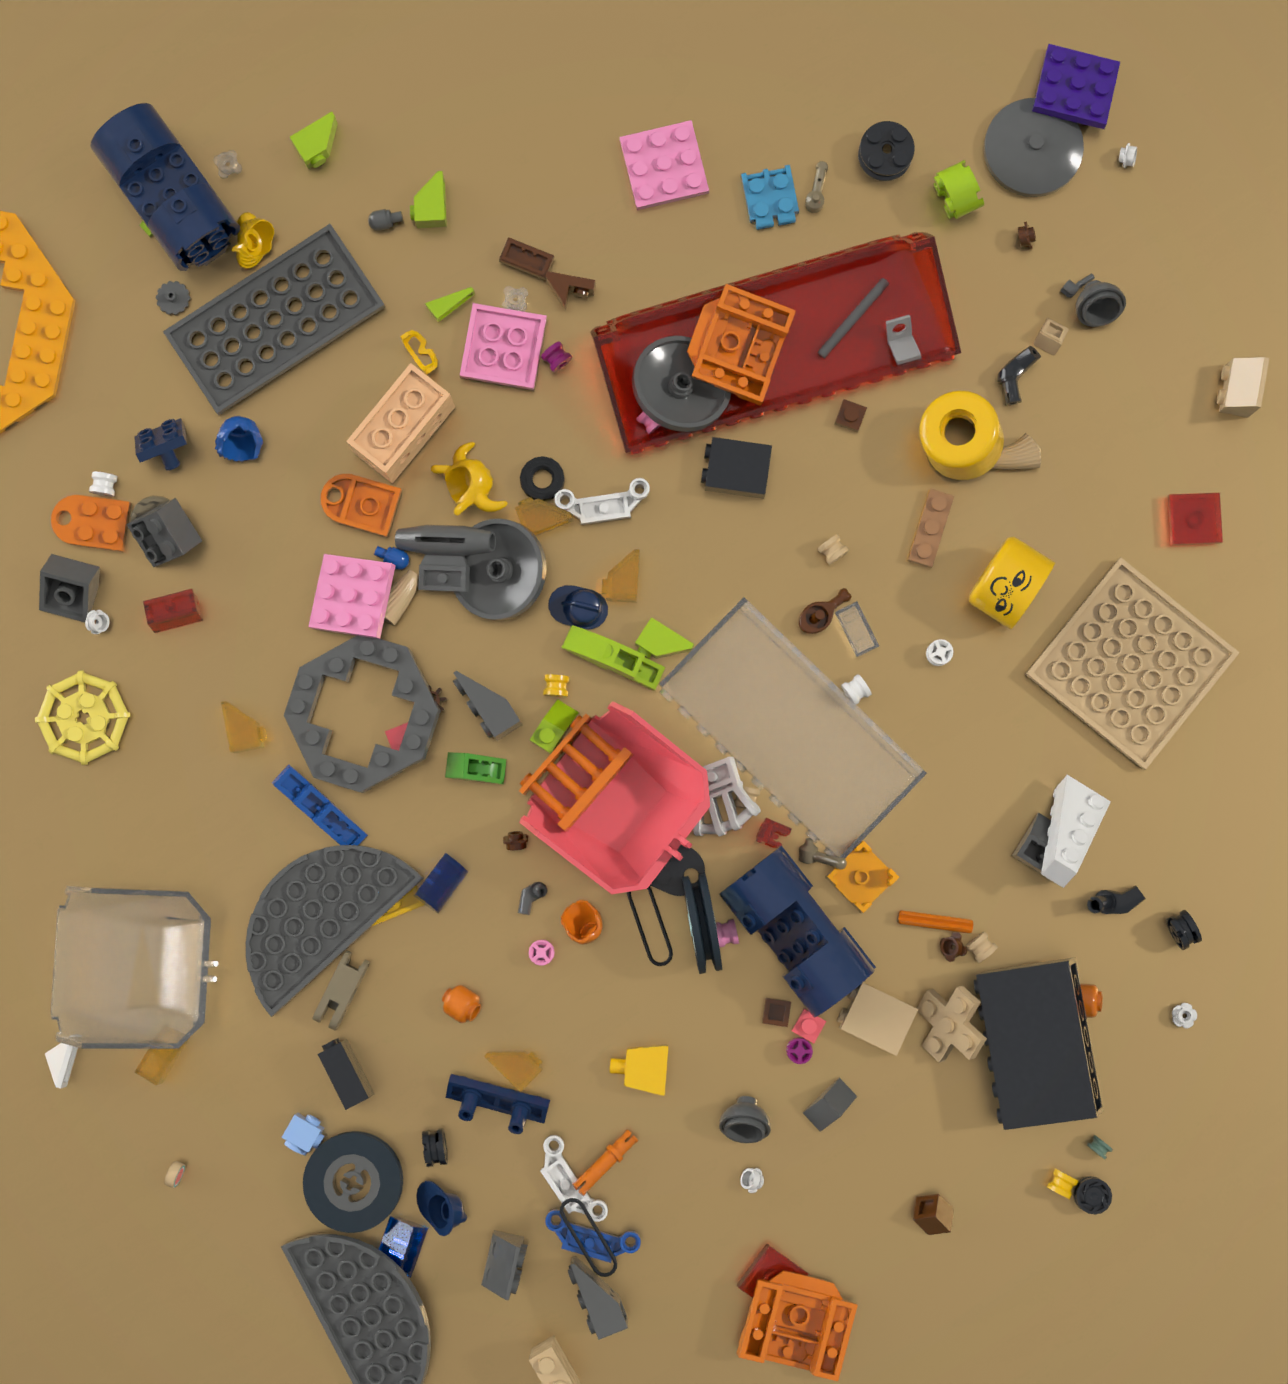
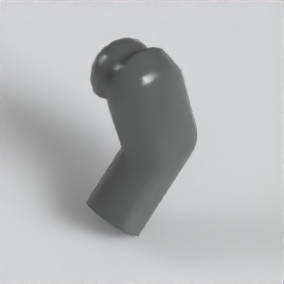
(529, 895)

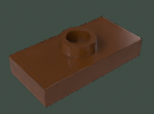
(526, 258)

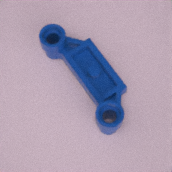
(590, 1239)

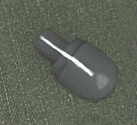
(384, 219)

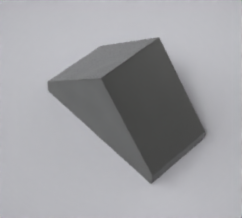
(830, 1105)

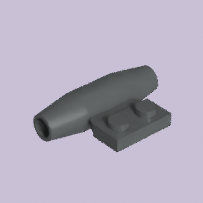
(445, 552)

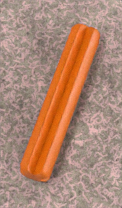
(935, 921)

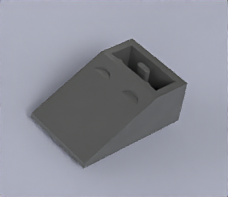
(495, 710)
(503, 1259)
(603, 1304)

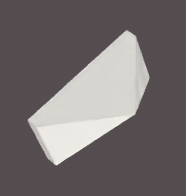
(60, 1063)

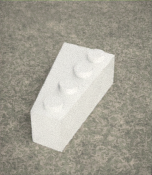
(1073, 826)

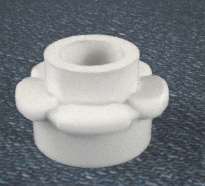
(1128, 155)
(102, 621)
(1177, 1013)
(752, 1179)

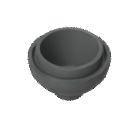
(1100, 303)
(745, 1121)

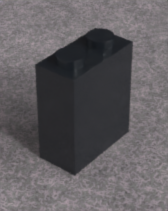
(737, 467)
(345, 1073)

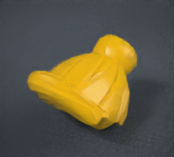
(253, 240)

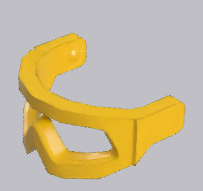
(405, 339)

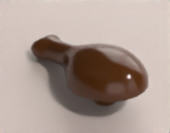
(819, 614)

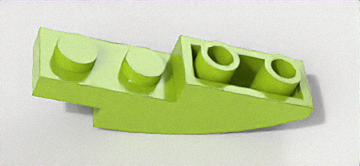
(613, 656)

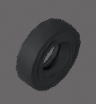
(533, 466)

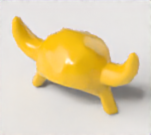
(468, 482)

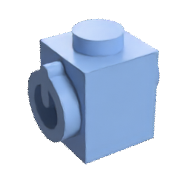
(303, 1134)

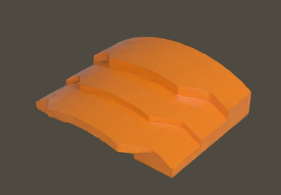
(739, 342)
(798, 1324)

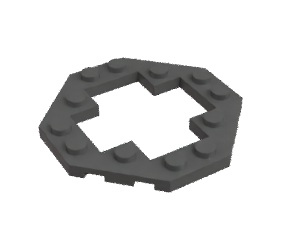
(339, 665)

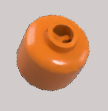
(1092, 999)
(461, 1004)

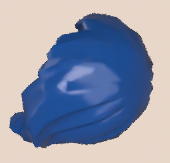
(239, 439)

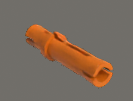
(605, 1162)

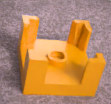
(862, 878)

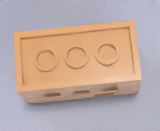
(401, 423)

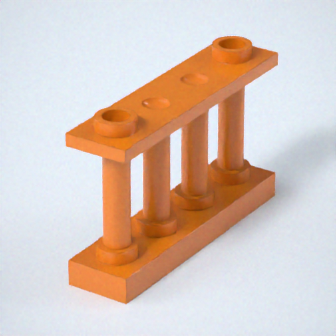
(584, 796)

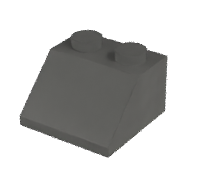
(68, 587)

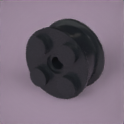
(889, 137)

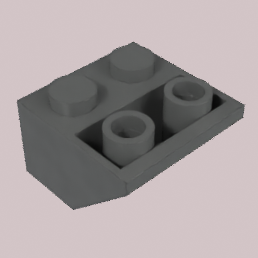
(164, 533)
(1033, 844)

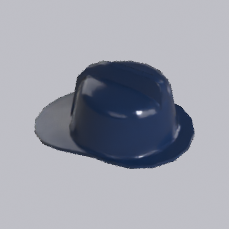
(578, 607)
(440, 1208)

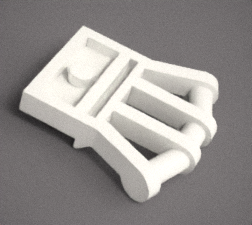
(722, 781)

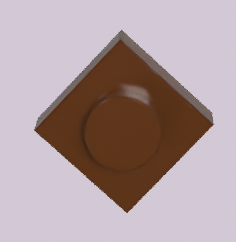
(850, 415)
(776, 1012)

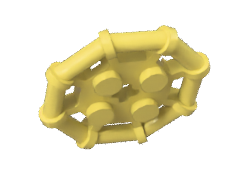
(69, 712)

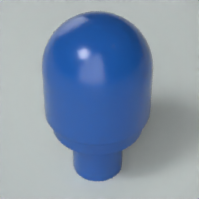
(394, 556)

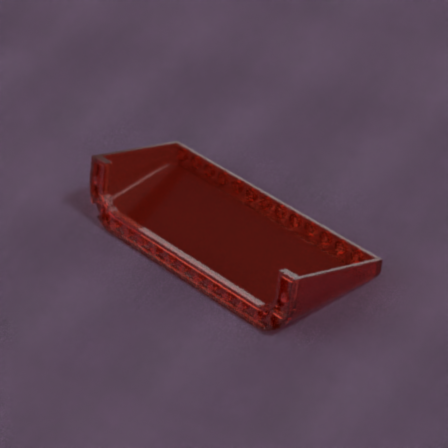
(823, 295)

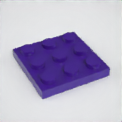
(1076, 86)

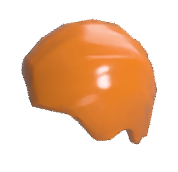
(582, 922)

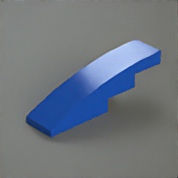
(318, 807)

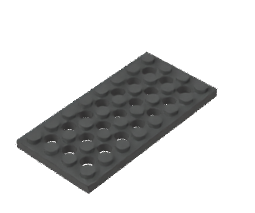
(278, 302)

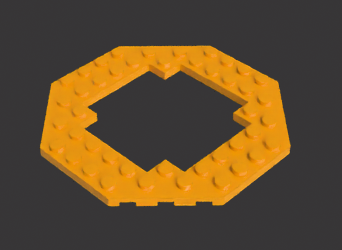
(41, 323)

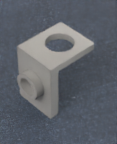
(902, 343)

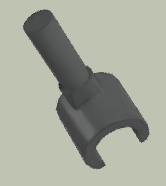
(1071, 288)

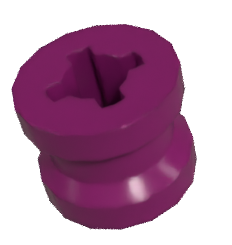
(556, 356)
(802, 1053)

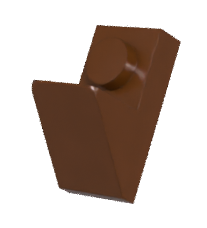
(564, 284)

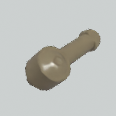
(815, 200)
(809, 854)

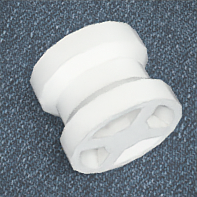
(103, 484)
(943, 650)
(856, 689)

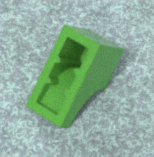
(475, 768)

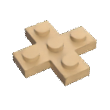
(951, 1024)

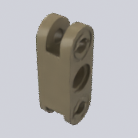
(341, 990)

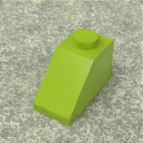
(316, 140)
(430, 204)
(661, 641)
(554, 726)

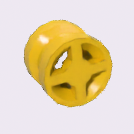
(556, 685)
(1062, 1183)

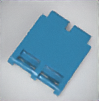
(770, 197)

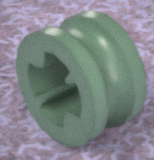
(1099, 1147)

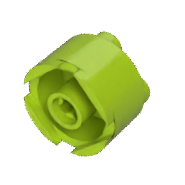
(959, 190)

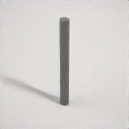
(853, 318)

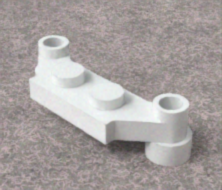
(603, 507)
(561, 1179)

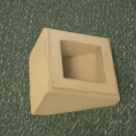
(1051, 336)

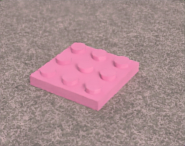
(664, 165)
(503, 346)
(352, 596)

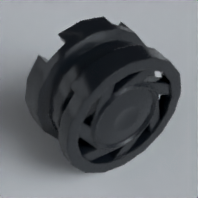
(1183, 930)
(435, 1147)
(1092, 1195)

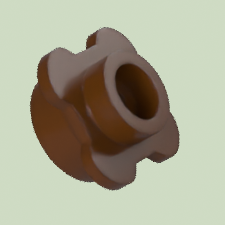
(1026, 235)
(515, 840)
(947, 950)

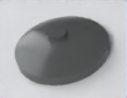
(1032, 150)
(668, 391)
(510, 577)

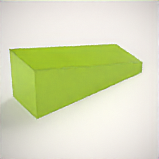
(445, 305)

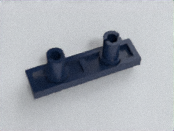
(496, 1098)

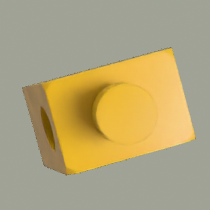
(643, 1068)

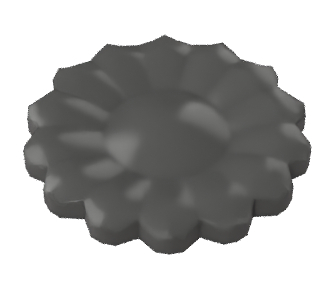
(173, 297)

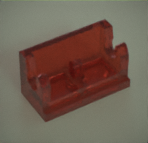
(172, 611)
(767, 833)

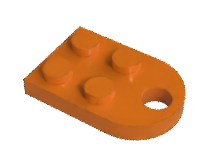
(362, 504)
(93, 522)

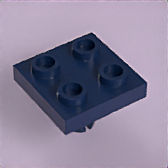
(161, 442)

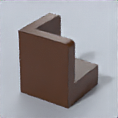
(933, 1214)

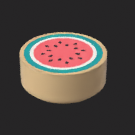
(174, 1174)

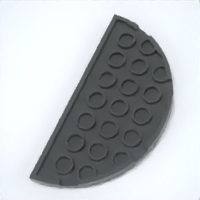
(316, 913)
(364, 1308)

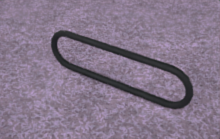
(642, 933)
(580, 1244)

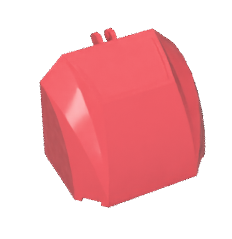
(639, 814)

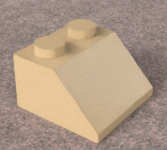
(1243, 386)

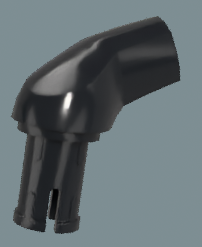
(1013, 371)
(1115, 902)

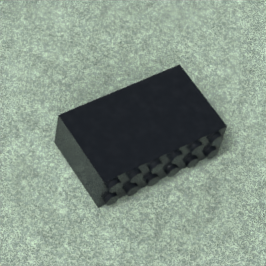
(1038, 1044)

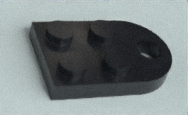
(671, 875)

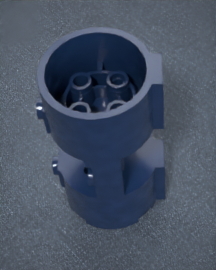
(164, 186)
(819, 958)

